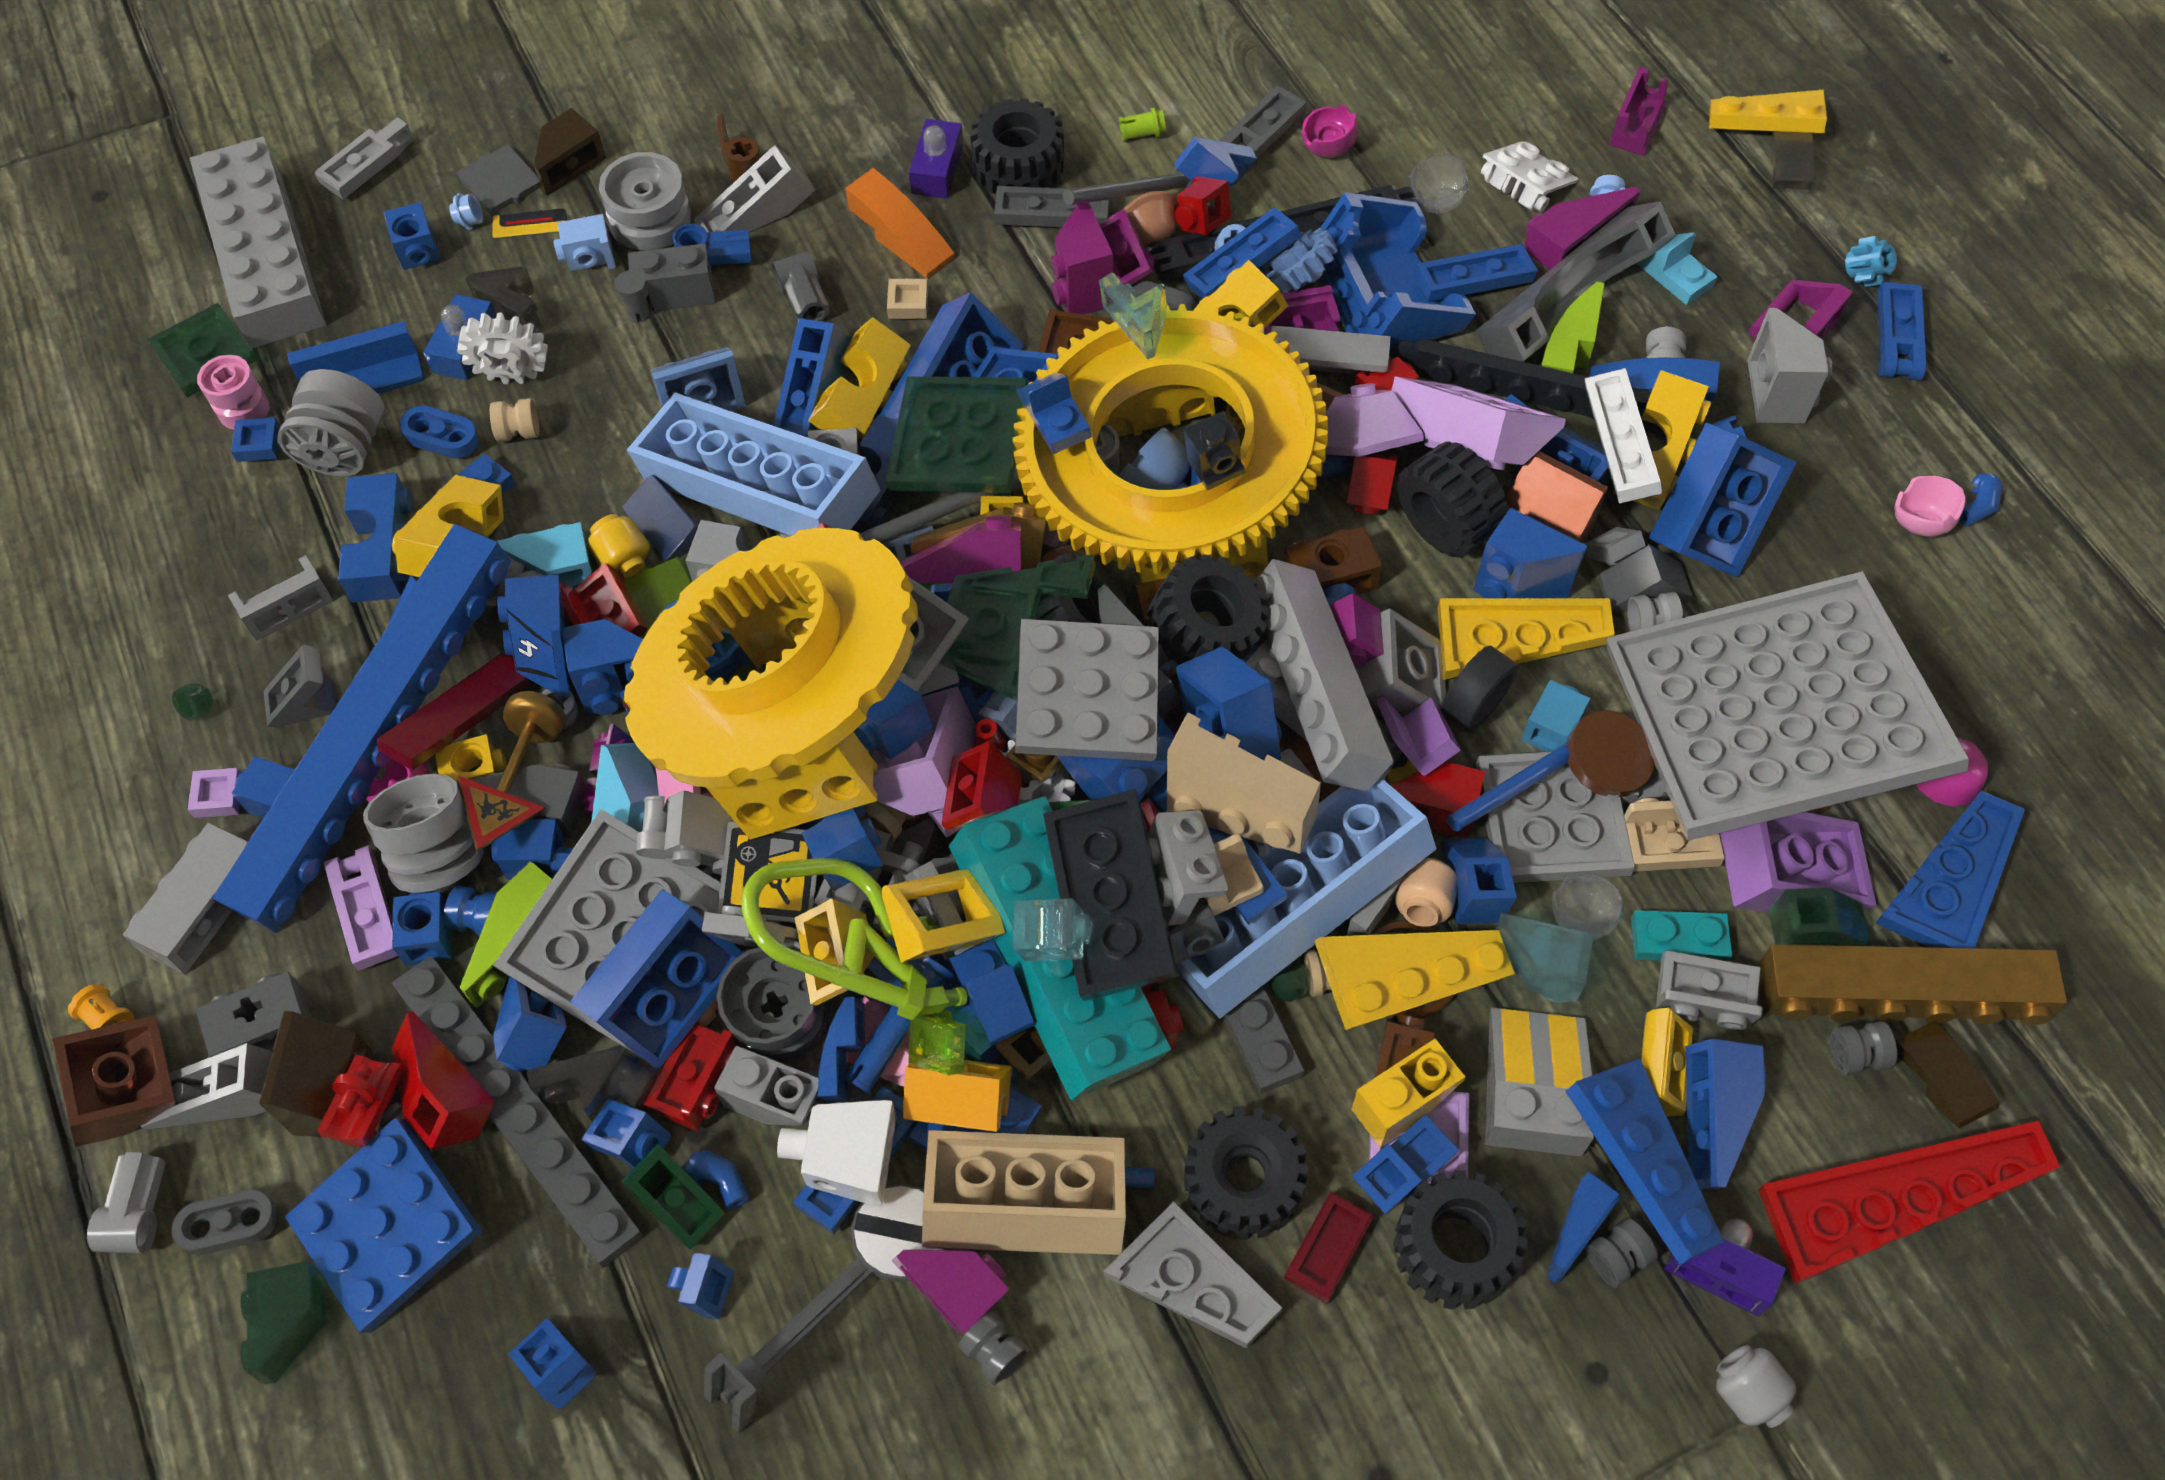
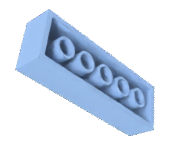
(753, 468)
(1349, 858)

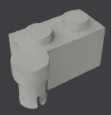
(686, 828)

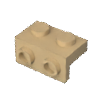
(1660, 841)

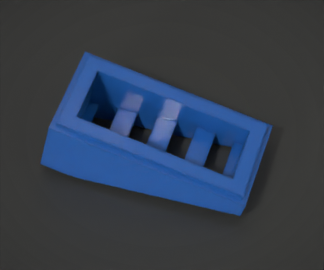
(1587, 1211)

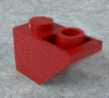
(1442, 793)

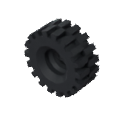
(1245, 1137)

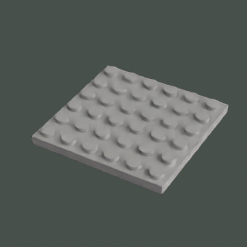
(1782, 706)

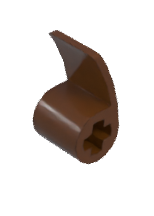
(737, 153)

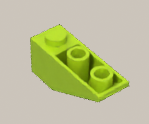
(507, 913)

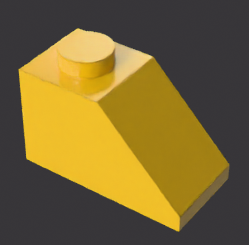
(824, 936)

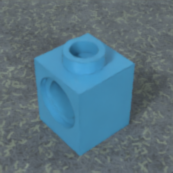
(1554, 716)

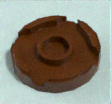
(1609, 753)

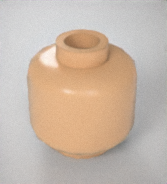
(1427, 893)

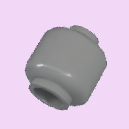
(1755, 1386)

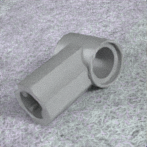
(128, 1216)

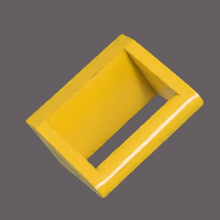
(911, 936)

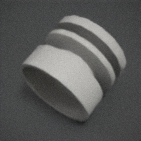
(331, 422)
(422, 833)

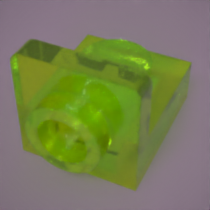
(937, 1043)

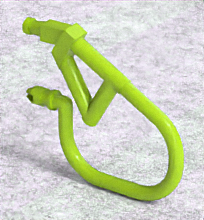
(911, 999)

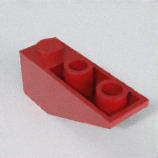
(435, 1089)

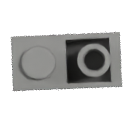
(766, 1089)

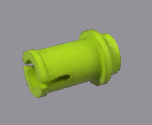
(1142, 124)

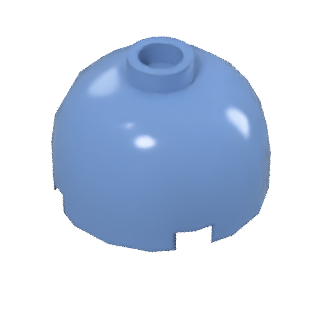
(1160, 464)

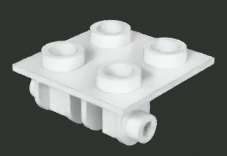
(1526, 174)

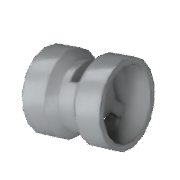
(1666, 343)
(1647, 611)

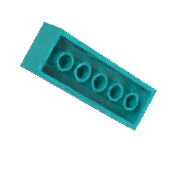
(1088, 1039)

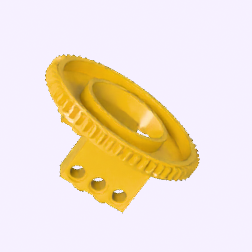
(1194, 362)

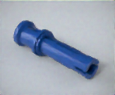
(891, 1033)

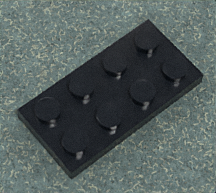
(1110, 872)

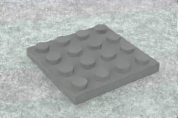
(592, 908)

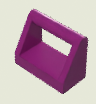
(1825, 298)

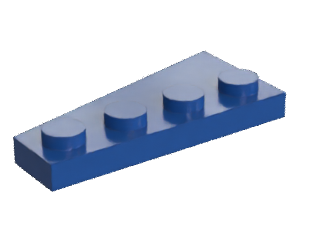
(1956, 883)

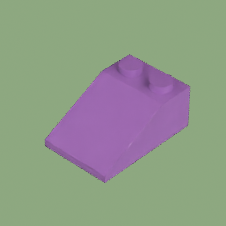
(1796, 854)

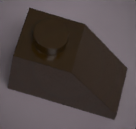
(566, 150)

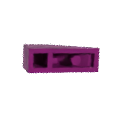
(1571, 223)
(973, 550)

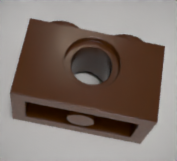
(1348, 550)

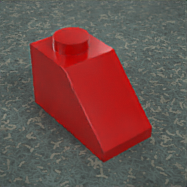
(1372, 481)
(980, 786)

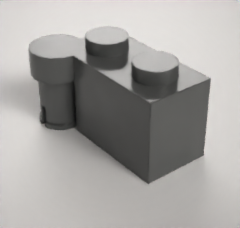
(669, 276)

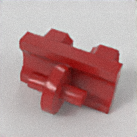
(360, 1101)

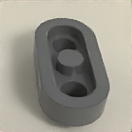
(227, 1222)

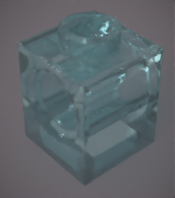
(1050, 930)

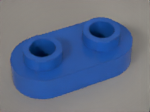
(445, 433)

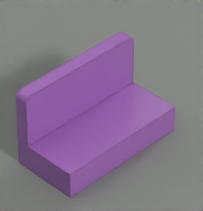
(1421, 734)

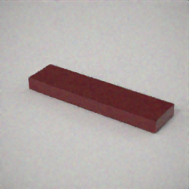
(453, 712)

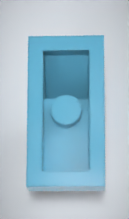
(1679, 270)

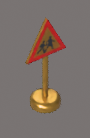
(494, 811)

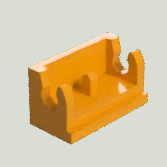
(961, 1100)

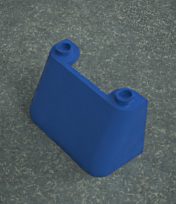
(1376, 270)

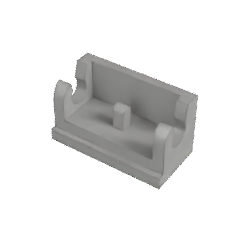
(282, 602)

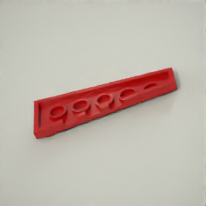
(1874, 1202)

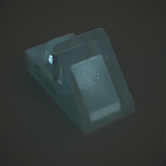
(1137, 316)

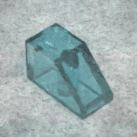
(1547, 956)

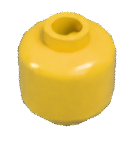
(618, 544)

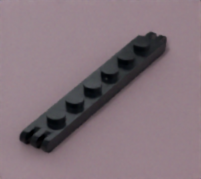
(1181, 253)
(1505, 377)

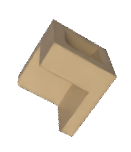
(1239, 874)

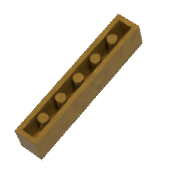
(1912, 983)

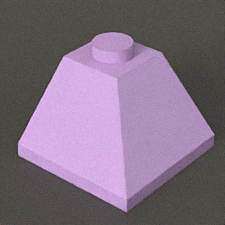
(1369, 422)

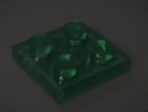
(195, 342)

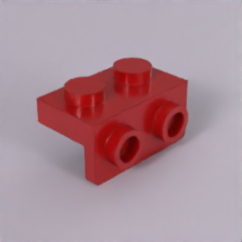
(600, 598)
(689, 1076)

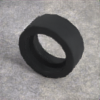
(1479, 688)

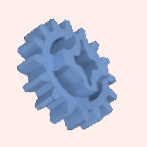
(1301, 261)

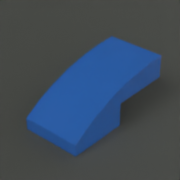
(844, 1036)
(1405, 1164)

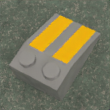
(1528, 1071)

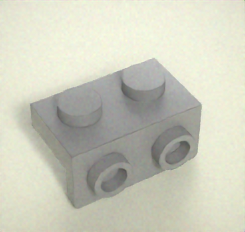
(1184, 863)
(1709, 989)

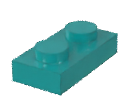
(1680, 932)

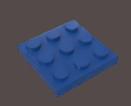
(383, 1225)

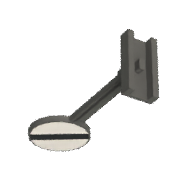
(876, 1238)

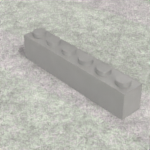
(1322, 678)

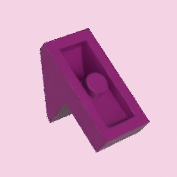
(1130, 257)

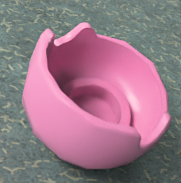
(1930, 506)

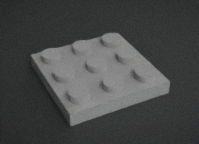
(1087, 690)
(1555, 824)

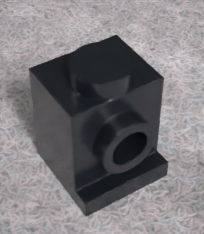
(1214, 450)

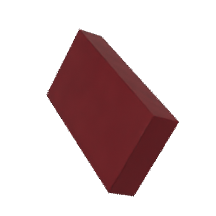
(1328, 1247)

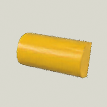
(1665, 1058)

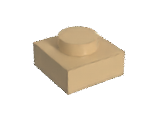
(907, 299)

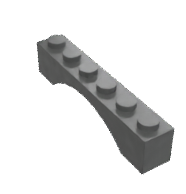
(1532, 315)

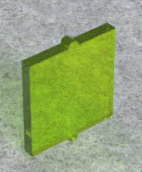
(656, 589)

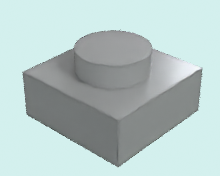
(1614, 545)

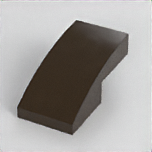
(1950, 1075)

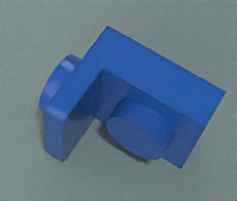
(625, 1133)

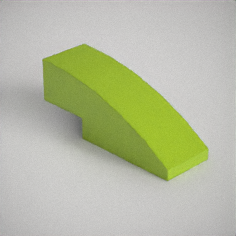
(1575, 332)

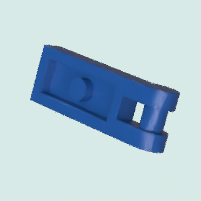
(1901, 330)

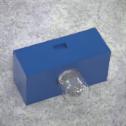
(442, 347)

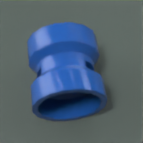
(467, 909)

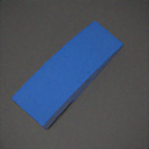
(1644, 372)

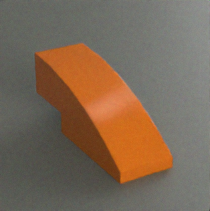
(898, 223)

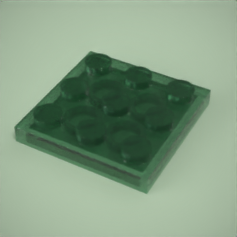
(956, 435)

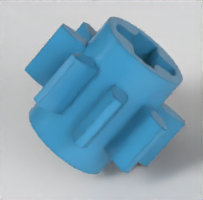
(1871, 261)

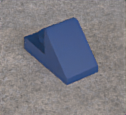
(1215, 160)
(1055, 412)
(992, 991)
(552, 1364)

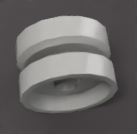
(644, 200)

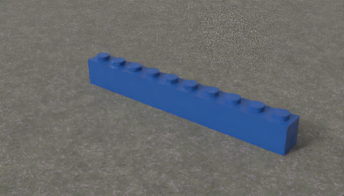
(345, 754)

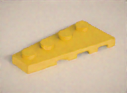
(1520, 627)
(1403, 971)

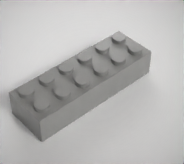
(257, 242)

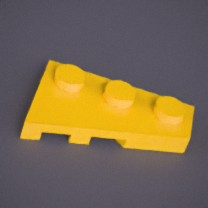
(1771, 112)

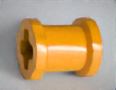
(101, 1012)

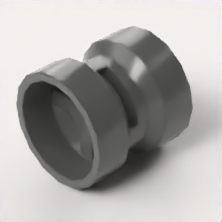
(1865, 1047)
(1621, 1252)
(993, 1347)

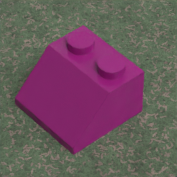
(1080, 262)

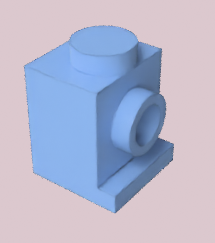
(584, 243)

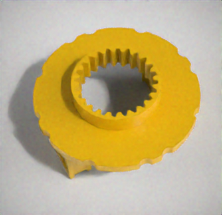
(782, 738)

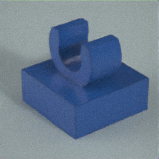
(703, 1285)

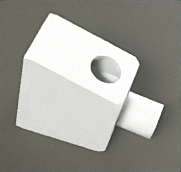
(844, 1149)

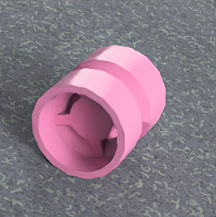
(232, 390)

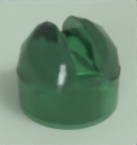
(192, 701)
(1290, 983)

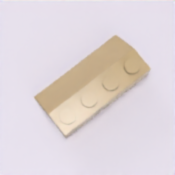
(1024, 1192)

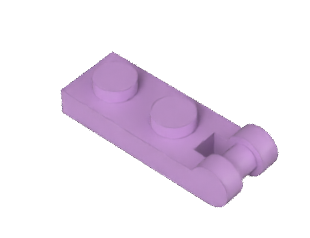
(362, 908)

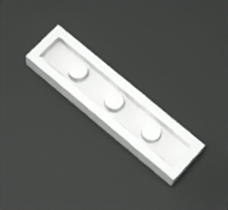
(1623, 436)

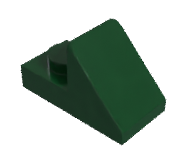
(673, 1197)

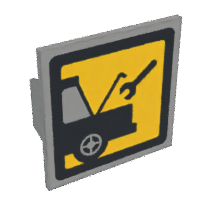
(779, 899)

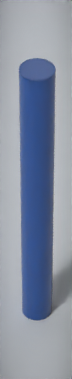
(1508, 788)

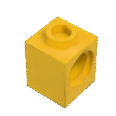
(462, 756)

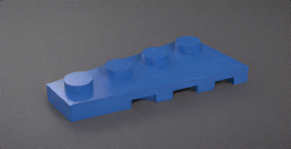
(1643, 1148)

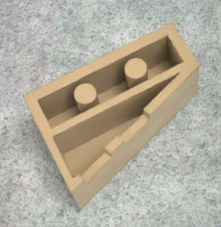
(1239, 790)

